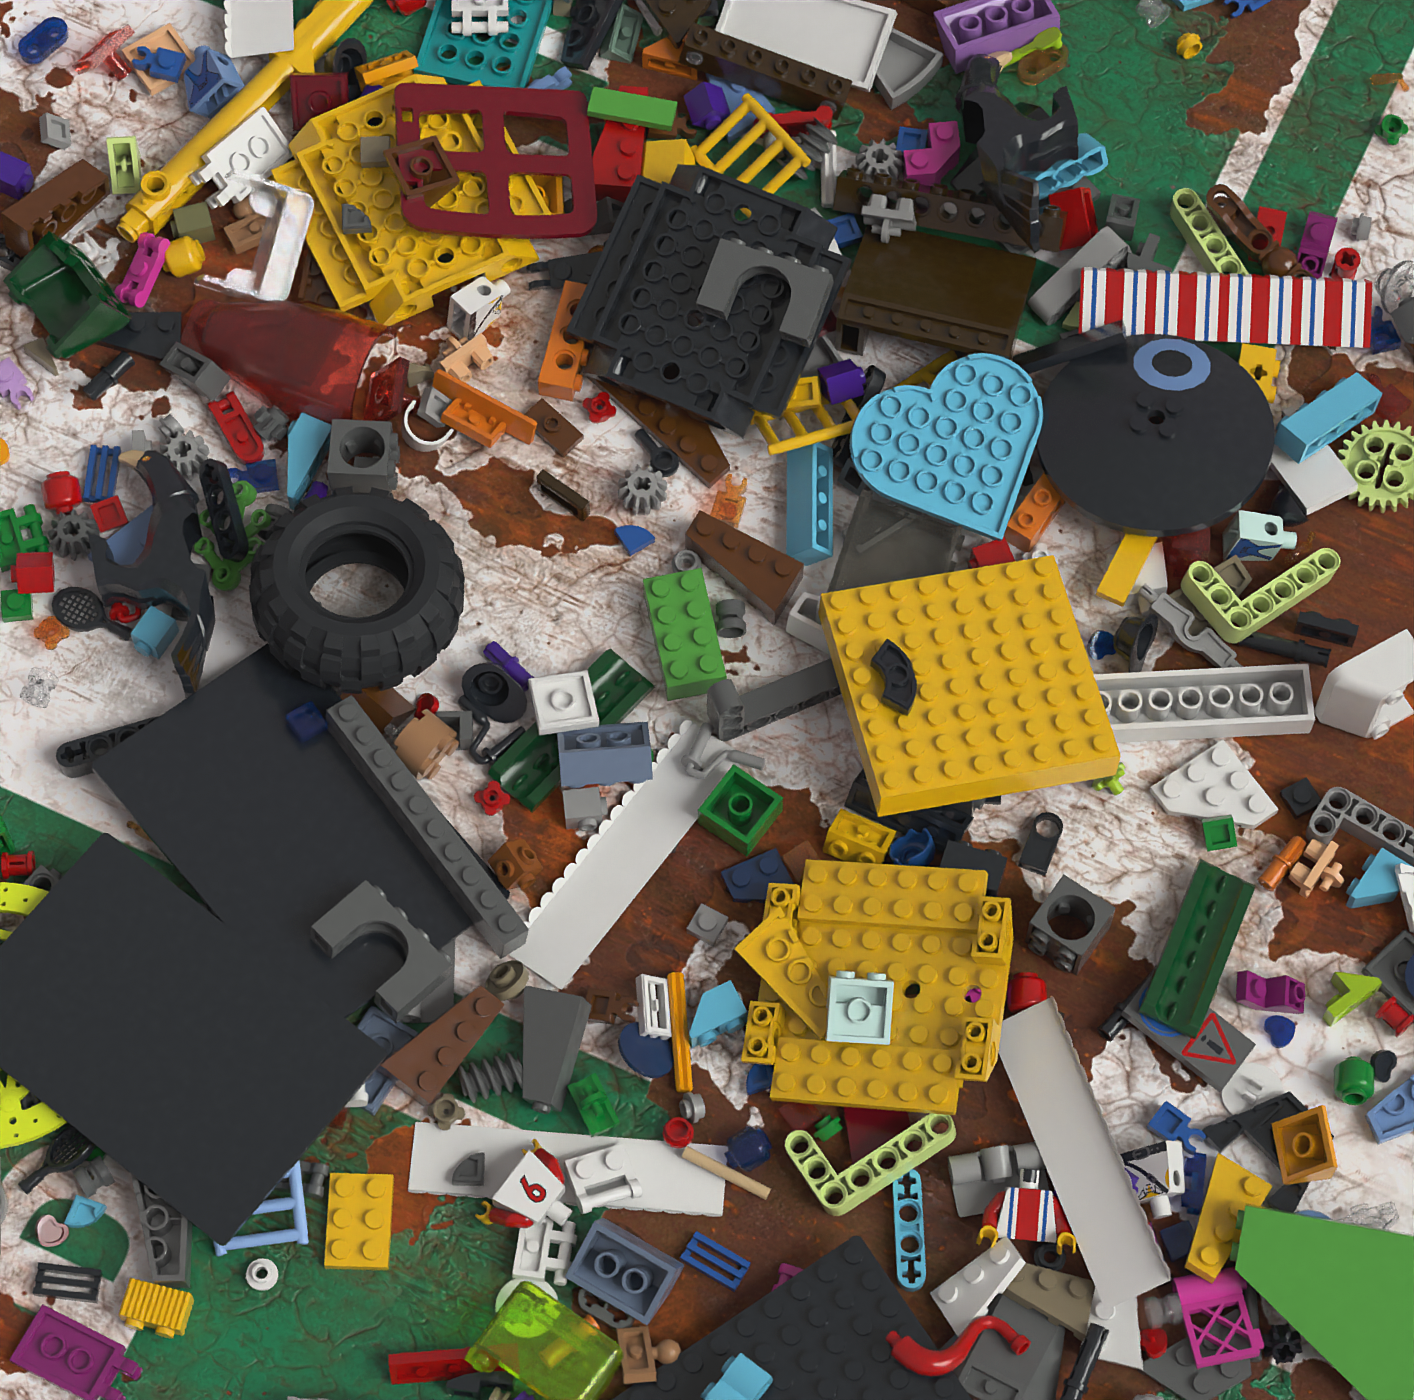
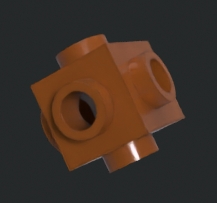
(515, 865)

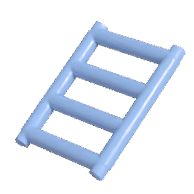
(295, 1202)

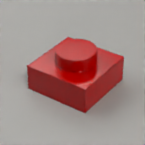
(109, 514)

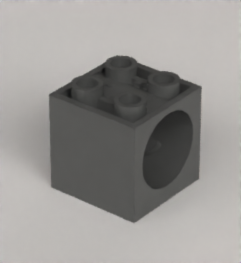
(356, 437)
(1076, 901)

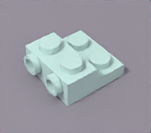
(859, 1008)

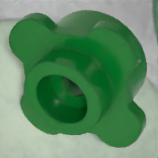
(1391, 122)

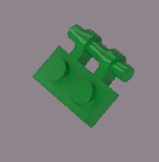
(11, 537)

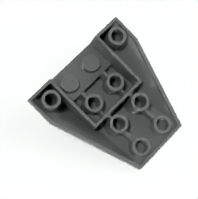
(997, 1373)

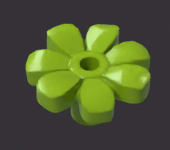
(1111, 782)

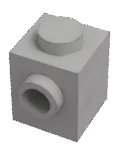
(584, 808)

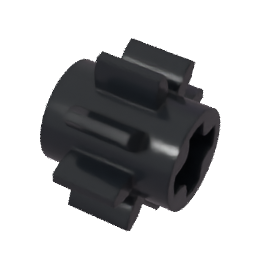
(1282, 1343)

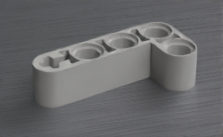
(1063, 288)
(1370, 834)

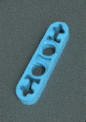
(909, 1229)

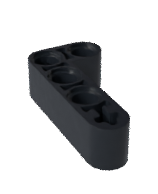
(89, 744)

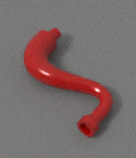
(937, 1363)

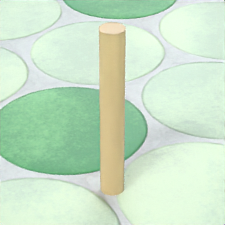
(726, 1172)

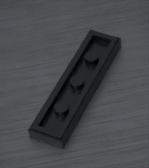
(1071, 347)

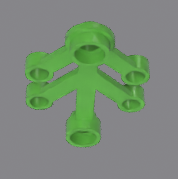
(233, 568)

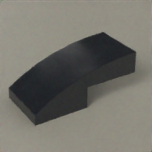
(471, 1384)

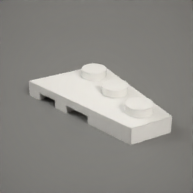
(976, 1285)
(1124, 1339)

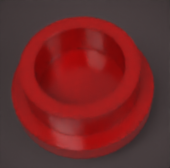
(678, 1132)

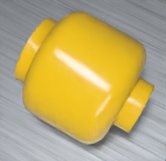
(183, 256)

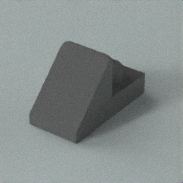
(1123, 215)

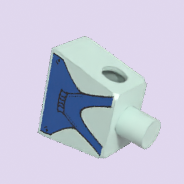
(1256, 537)

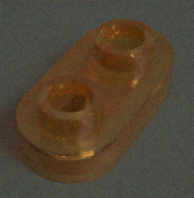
(1039, 62)

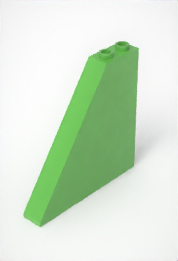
(1340, 1289)

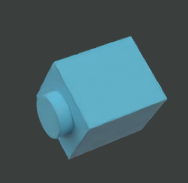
(154, 633)

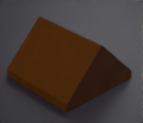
(435, 183)
(383, 706)

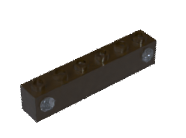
(763, 70)

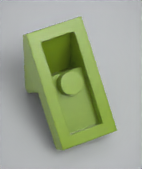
(1354, 990)

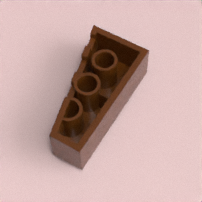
(746, 564)
(437, 1050)

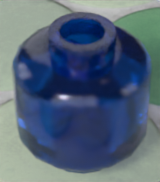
(748, 1148)

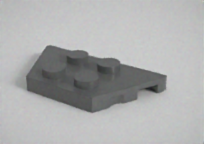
(1179, 1374)

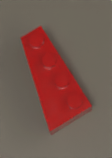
(619, 155)

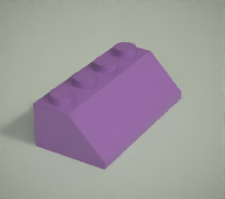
(991, 27)

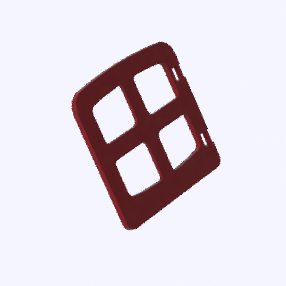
(497, 162)

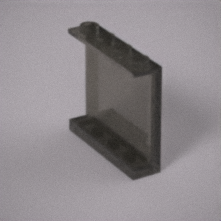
(892, 546)

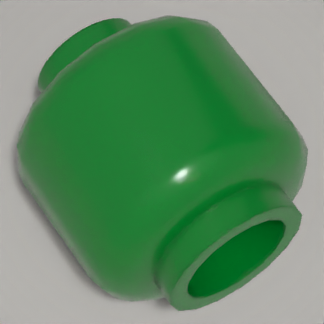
(1353, 1080)

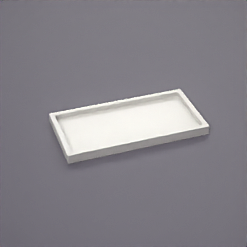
(826, 34)

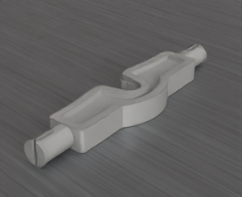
(1179, 621)

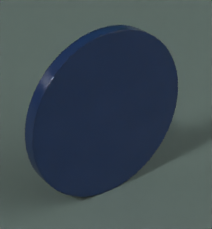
(645, 1054)

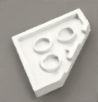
(1215, 787)

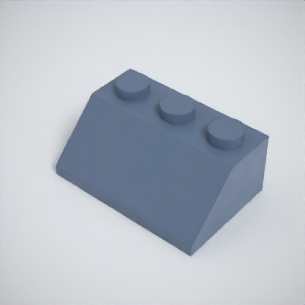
(605, 755)
(624, 1270)

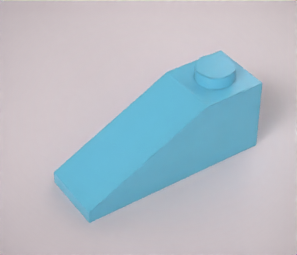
(306, 451)

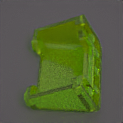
(546, 1347)

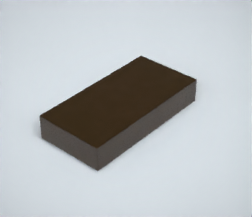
(563, 495)

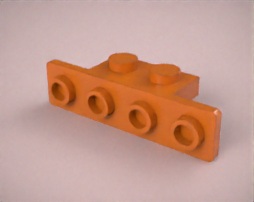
(480, 414)

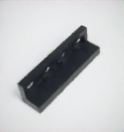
(936, 820)

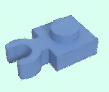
(559, 80)

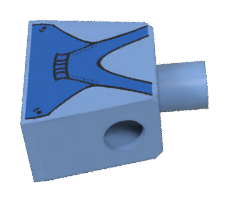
(210, 82)

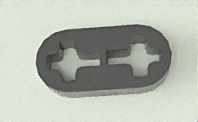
(602, 1314)

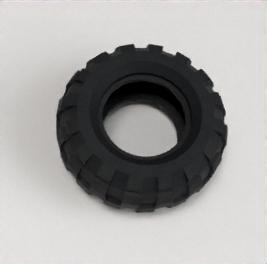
(359, 530)

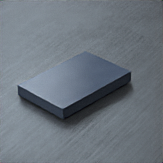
(390, 1037)

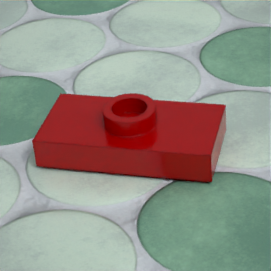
(1274, 222)

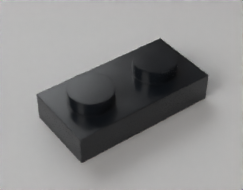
(1330, 630)

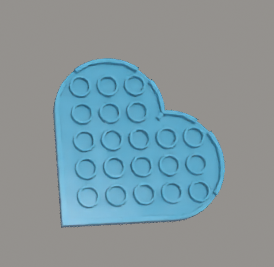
(955, 445)

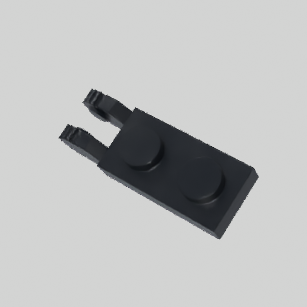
(570, 268)

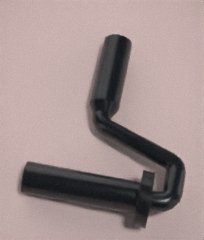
(489, 755)

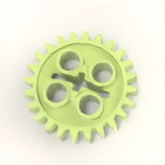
(1359, 459)

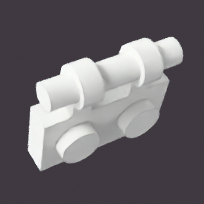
(480, 8)
(533, 1252)

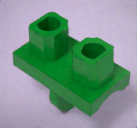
(593, 1105)

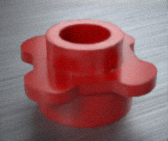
(602, 415)
(492, 807)

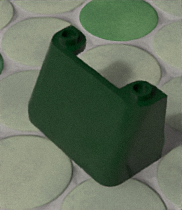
(66, 296)

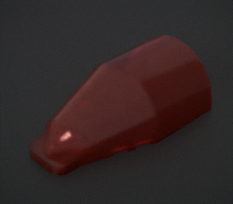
(287, 352)

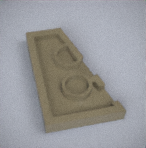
(1232, 573)
(1056, 1295)

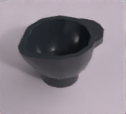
(1287, 508)

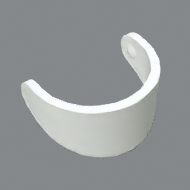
(416, 443)

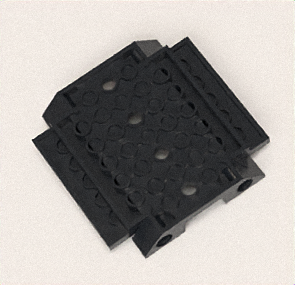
(650, 287)

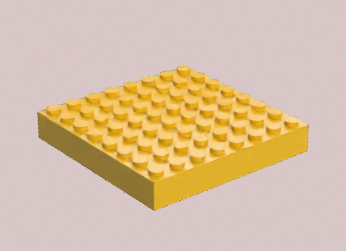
(998, 691)

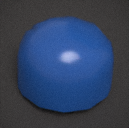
(913, 849)

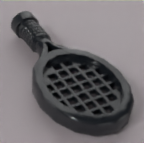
(98, 622)
(50, 1163)

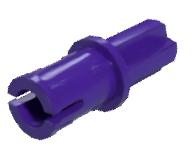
(497, 654)

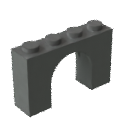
(736, 263)
(369, 912)

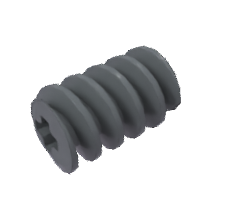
(811, 145)
(491, 1077)

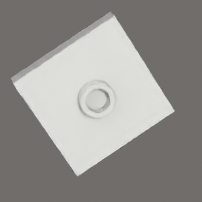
(563, 702)

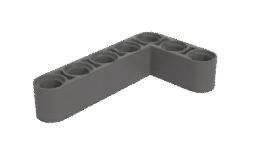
(738, 715)

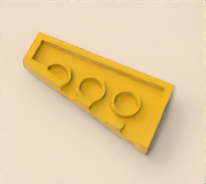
(787, 969)
(1226, 1193)

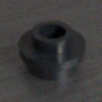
(1049, 1247)

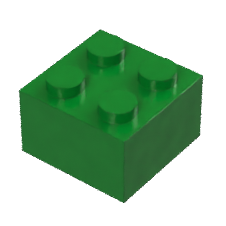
(740, 810)

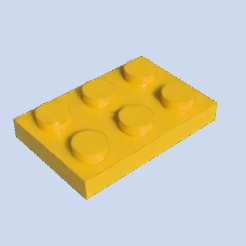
(359, 1221)

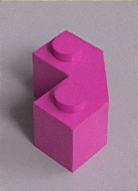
(941, 155)

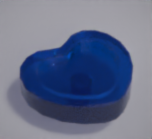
(1100, 645)
(1280, 1030)

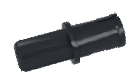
(108, 375)

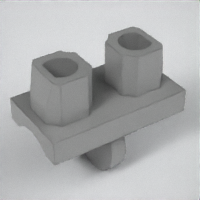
(889, 221)

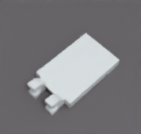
(251, 147)
(1315, 480)

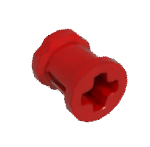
(1346, 264)
(17, 864)
(1395, 1016)

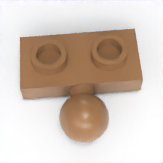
(248, 230)
(640, 1355)

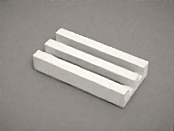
(650, 1005)

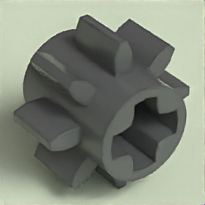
(271, 423)

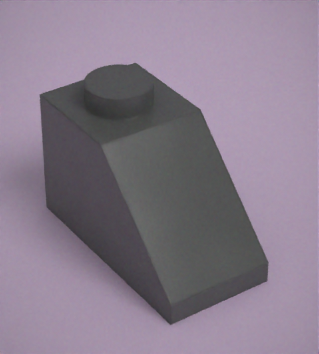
(195, 371)

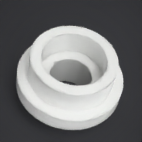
(265, 1283)

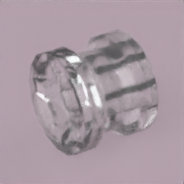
(1153, 11)

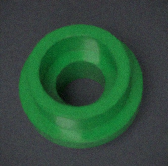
(827, 1128)

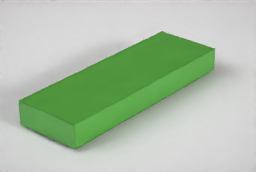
(632, 108)

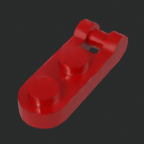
(795, 121)
(237, 429)

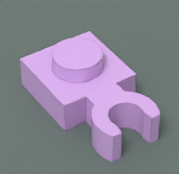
(13, 382)

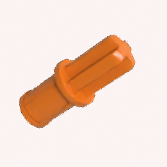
(1282, 863)

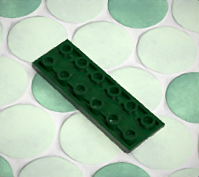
(532, 764)
(1197, 949)

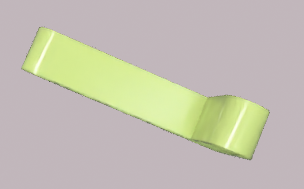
(1203, 240)
(1264, 599)
(870, 1164)

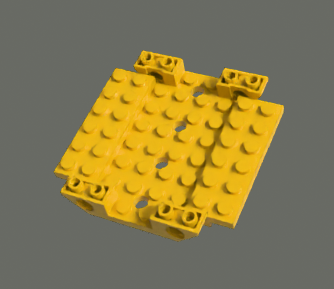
(395, 261)
(918, 930)

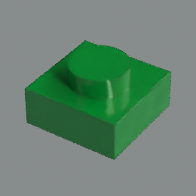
(16, 606)
(1219, 832)

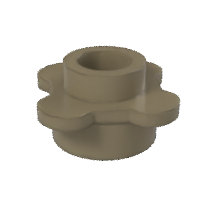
(445, 1120)

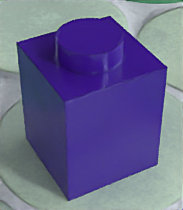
(707, 105)
(14, 176)
(841, 381)

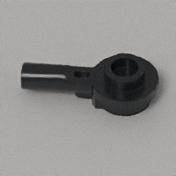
(661, 458)

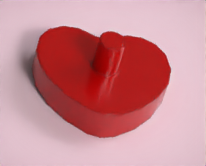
(426, 701)
(1153, 1342)

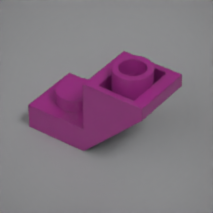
(1316, 242)
(1271, 994)

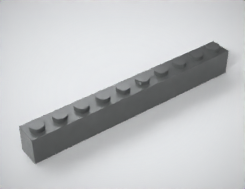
(426, 827)

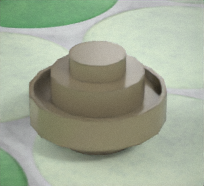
(507, 980)

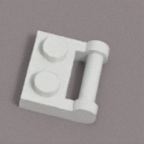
(599, 1169)

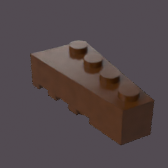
(54, 206)

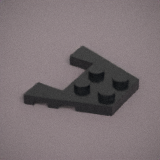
(1258, 1128)

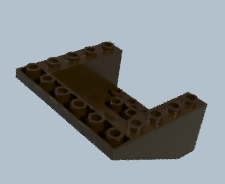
(934, 294)

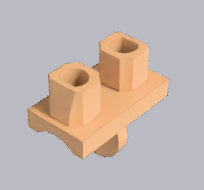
(463, 353)
(1322, 856)

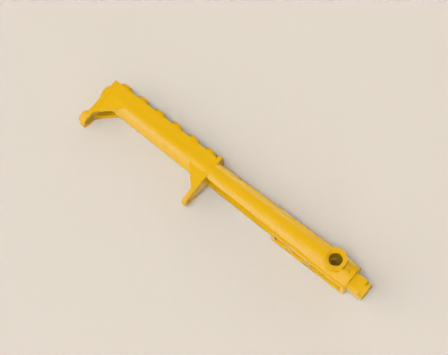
(171, 185)

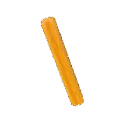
(679, 1032)

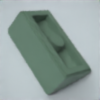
(622, 35)

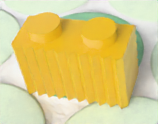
(155, 1308)

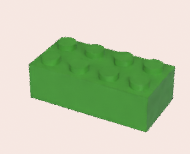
(683, 633)

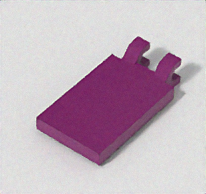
(73, 1356)

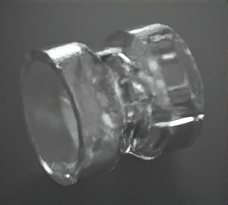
(39, 687)
(1163, 1310)

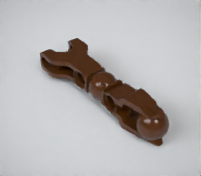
(1244, 228)

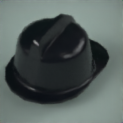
(343, 59)
(1135, 639)
(494, 692)

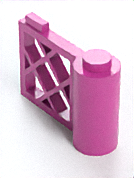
(1201, 1296)

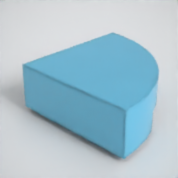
(84, 1212)

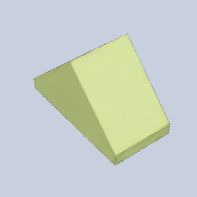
(124, 164)

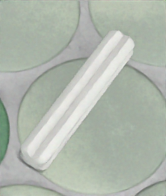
(828, 176)

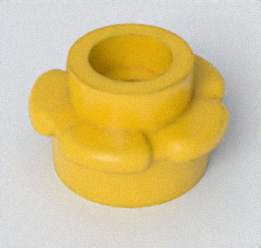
(1188, 45)

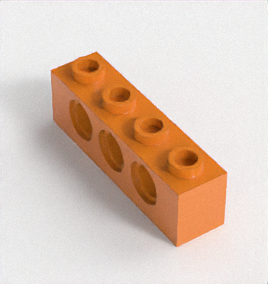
(553, 380)
(1033, 515)

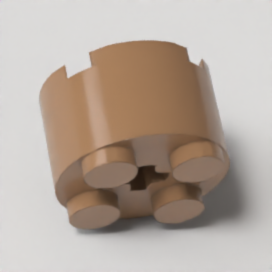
(425, 744)

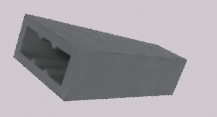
(551, 1044)

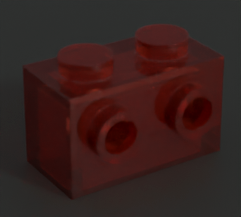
(1188, 549)

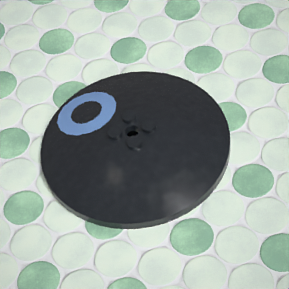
(1146, 474)

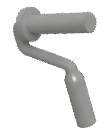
(693, 763)

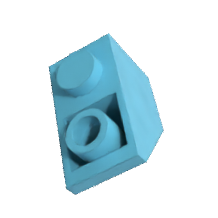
(1378, 883)
(717, 1012)

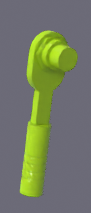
(1048, 38)

